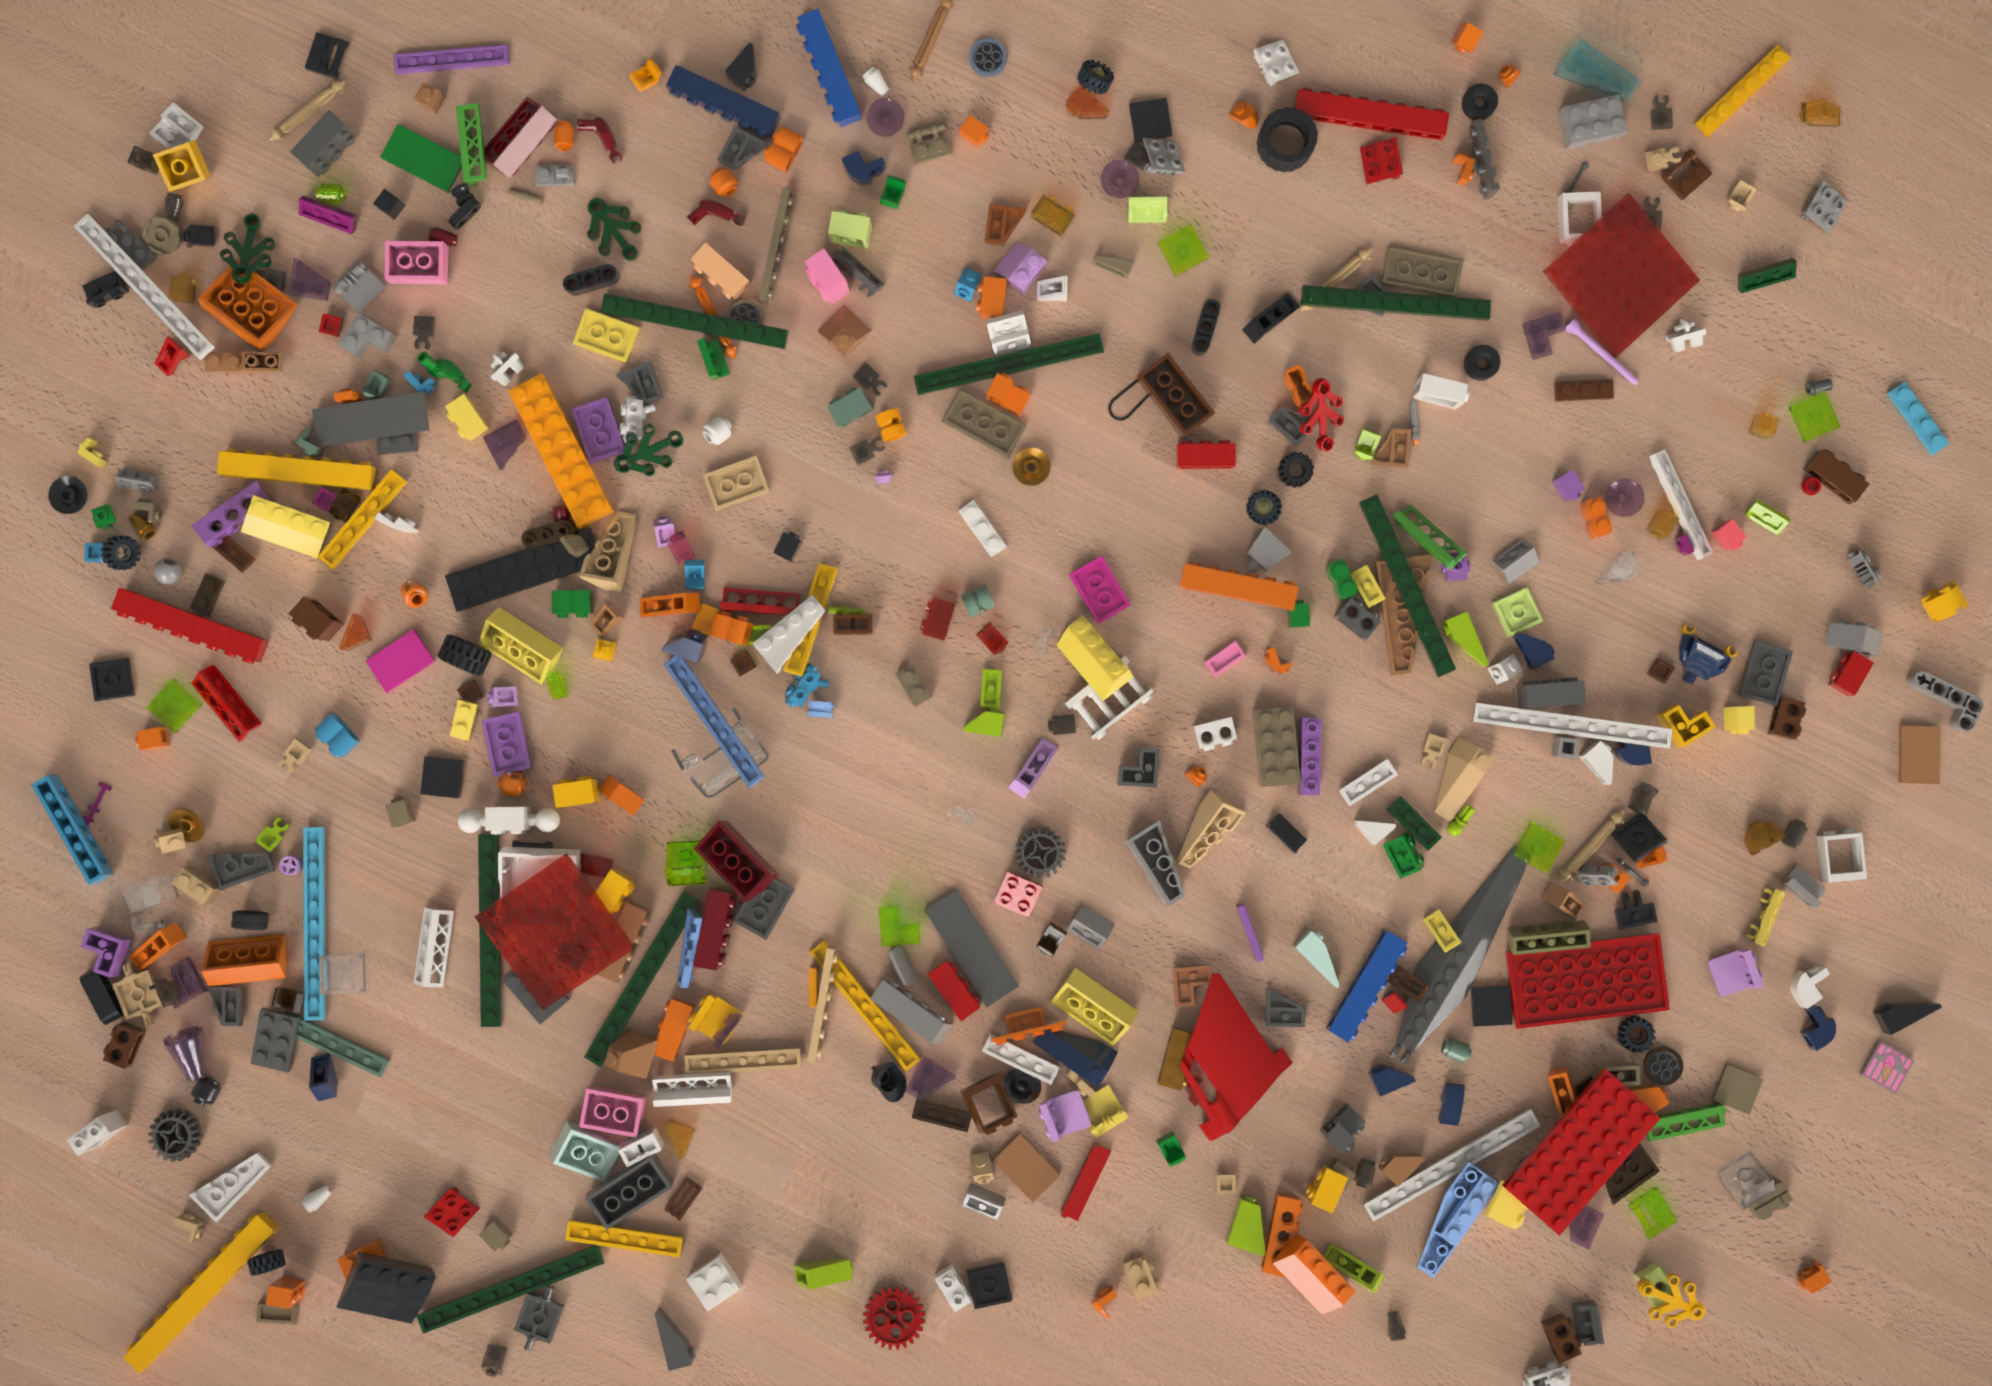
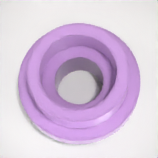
(883, 476)

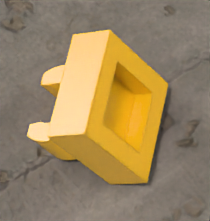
(604, 650)

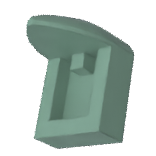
(376, 385)
(309, 448)

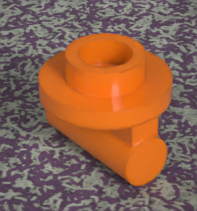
(1508, 75)
(1196, 775)

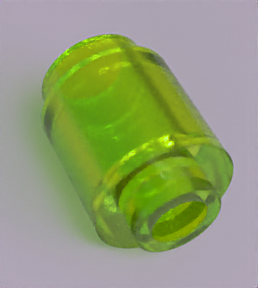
(331, 193)
(557, 685)

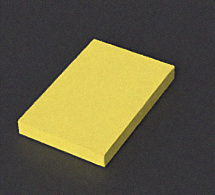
(606, 335)

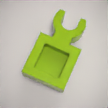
(270, 837)

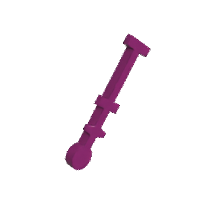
(94, 808)

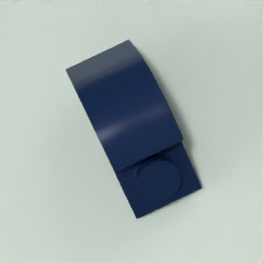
(861, 172)
(1633, 754)
(1822, 1029)

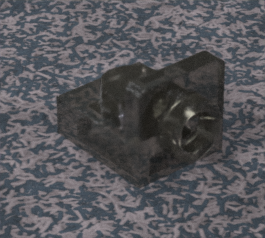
(1137, 155)
(1062, 724)
(168, 992)

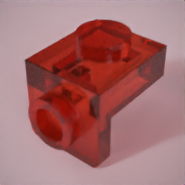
(992, 639)
(1193, 1098)

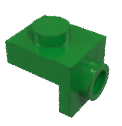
(893, 192)
(103, 517)
(1171, 1149)

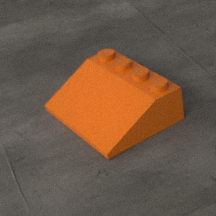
(249, 310)

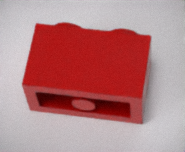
(1850, 673)

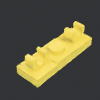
(1767, 917)

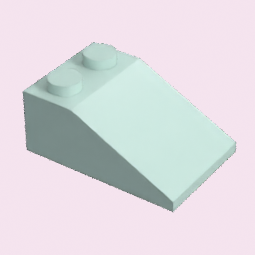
(584, 1151)

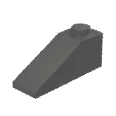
(674, 1343)

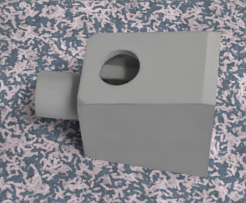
(1265, 552)

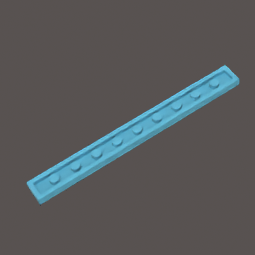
(314, 920)

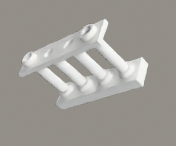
(1077, 703)

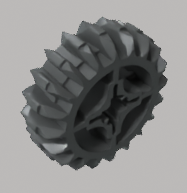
(1034, 836)
(190, 1139)

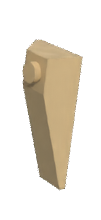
(609, 559)
(1462, 773)
(1212, 820)

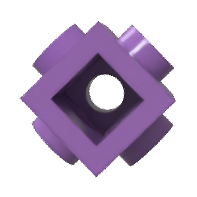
(1458, 573)

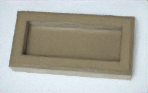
(276, 1315)

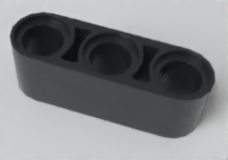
(582, 277)
(1207, 318)
(101, 996)

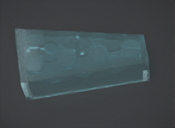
(1598, 72)

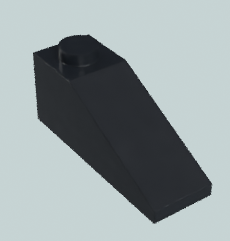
(1270, 318)
(1897, 1016)

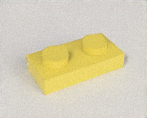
(1367, 586)
(464, 719)
(1442, 931)

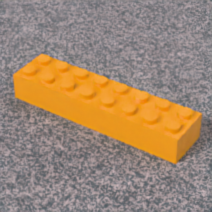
(561, 451)

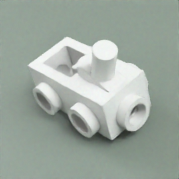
(633, 415)
(1552, 1375)

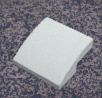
(176, 127)
(1008, 333)

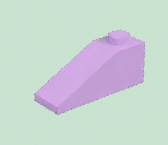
(1033, 768)

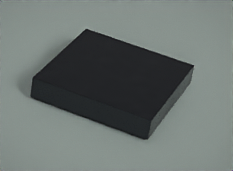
(1150, 119)
(111, 679)
(442, 777)
(1638, 837)
(1491, 1006)
(989, 1285)

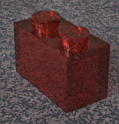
(938, 619)

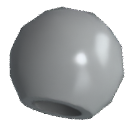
(167, 571)

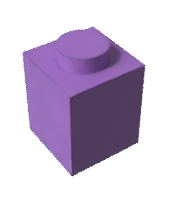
(1568, 486)

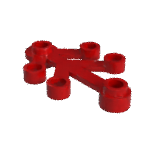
(1321, 411)

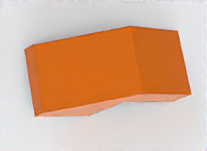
(621, 795)

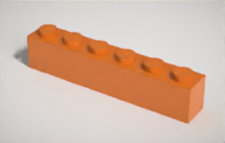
(1239, 587)

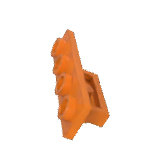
(1025, 1023)

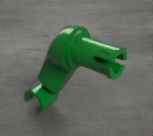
(444, 369)

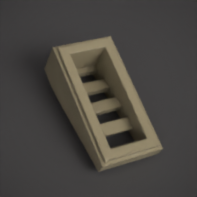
(1115, 265)
(575, 545)

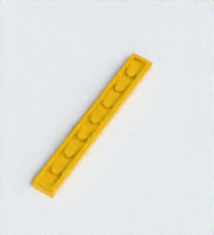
(869, 1010)

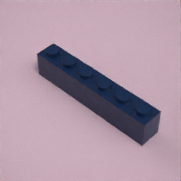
(723, 102)

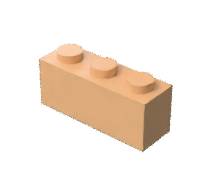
(719, 272)

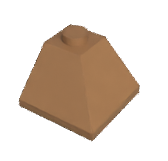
(844, 331)
(631, 1054)

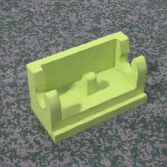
(1147, 209)

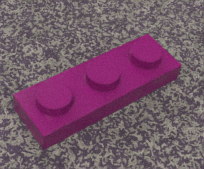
(327, 214)

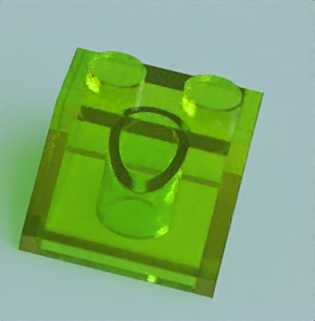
(684, 864)

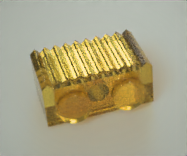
(1053, 215)

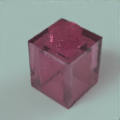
(680, 547)

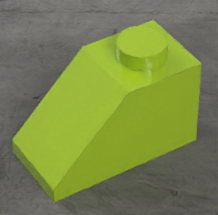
(987, 723)

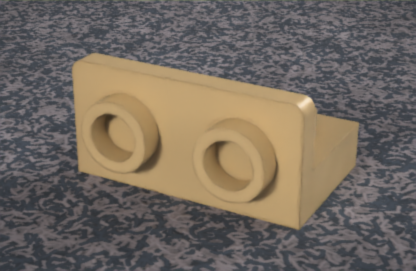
(1140, 1277)

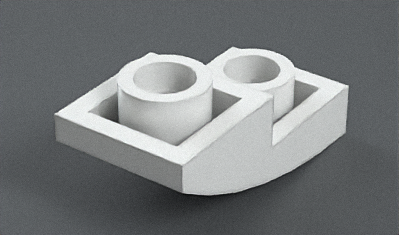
(400, 524)

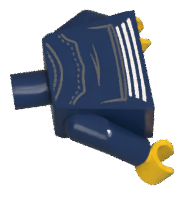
(1702, 657)

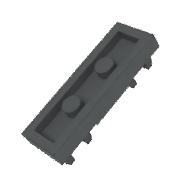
(857, 271)

